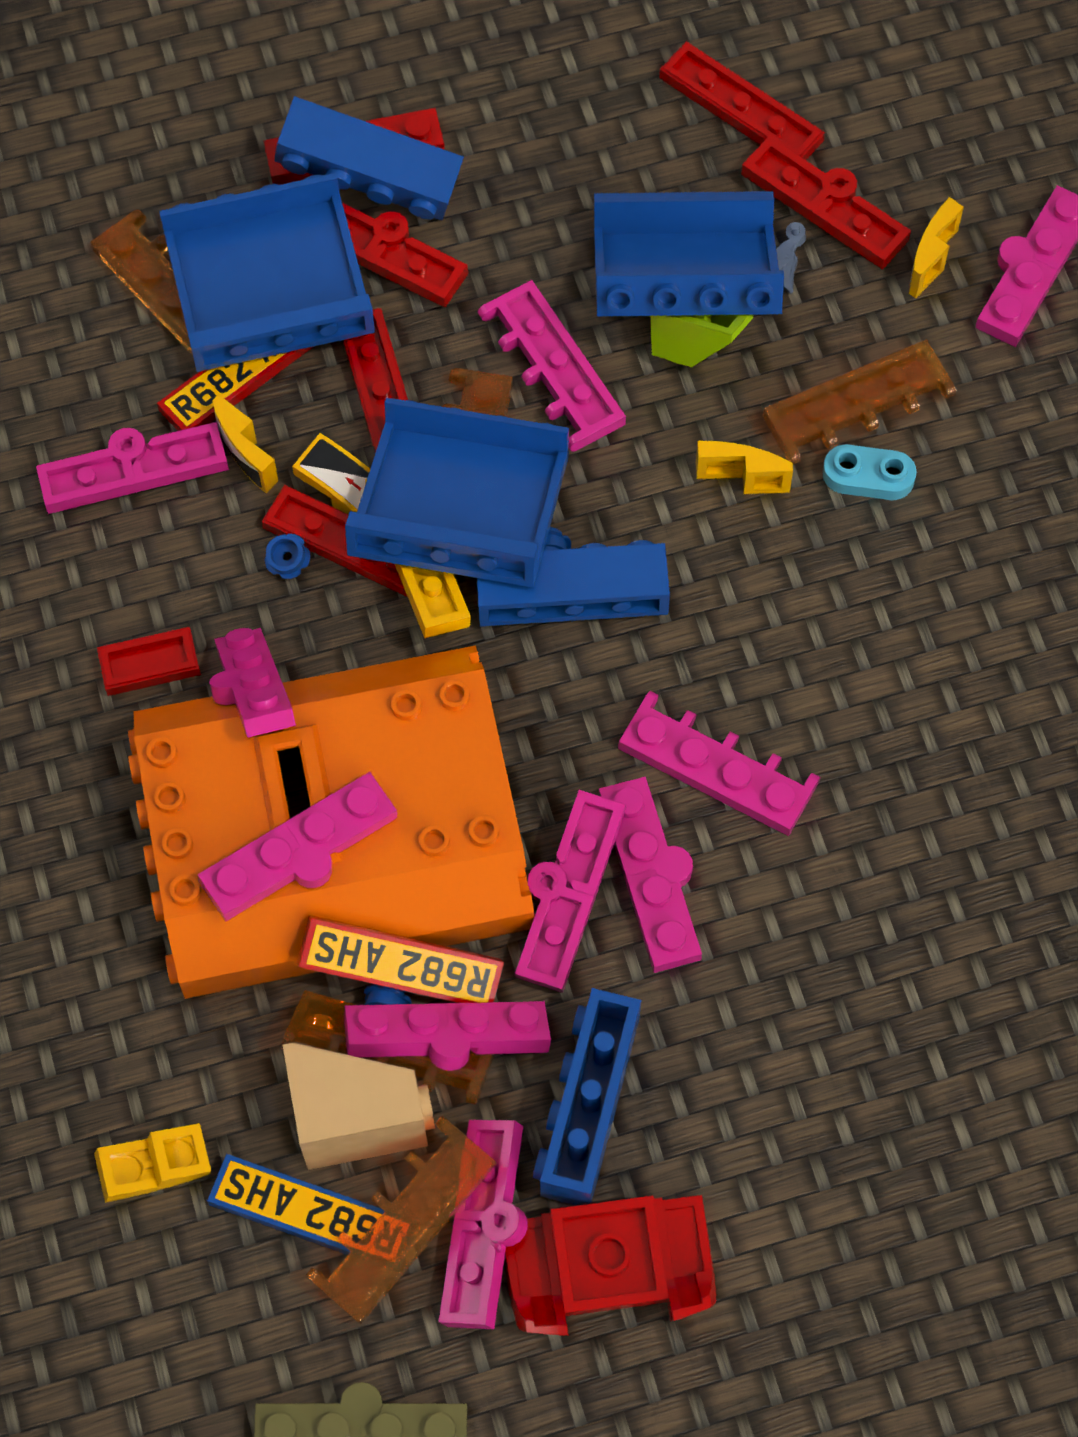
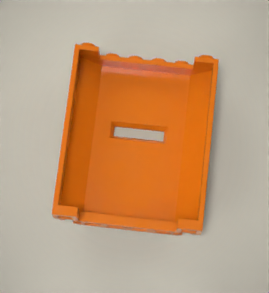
(434, 874)

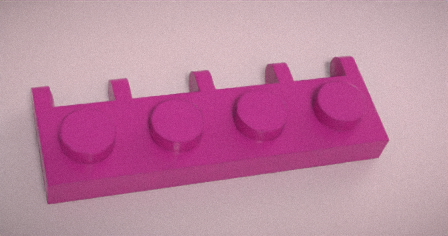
(556, 362)
(716, 767)

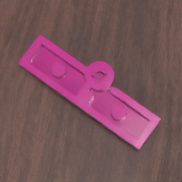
(1031, 268)
(131, 466)
(251, 682)
(298, 847)
(654, 878)
(568, 890)
(446, 1030)
(483, 1231)

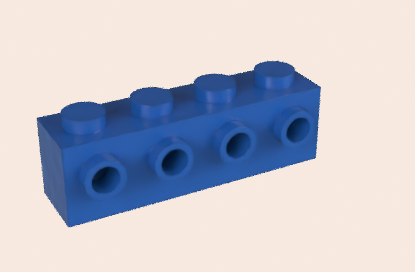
(368, 159)
(583, 586)
(590, 1097)

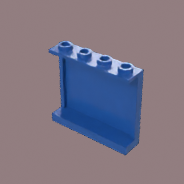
(686, 254)
(266, 272)
(460, 493)

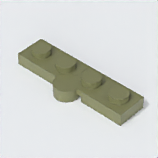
(361, 1415)

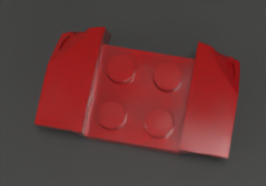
(611, 1260)

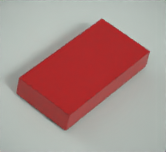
(148, 661)

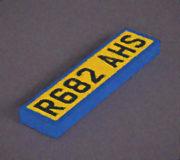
(290, 1204)

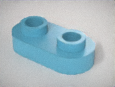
(869, 474)

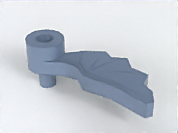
(786, 253)

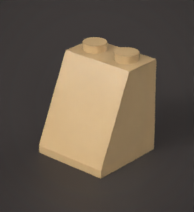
(354, 1106)

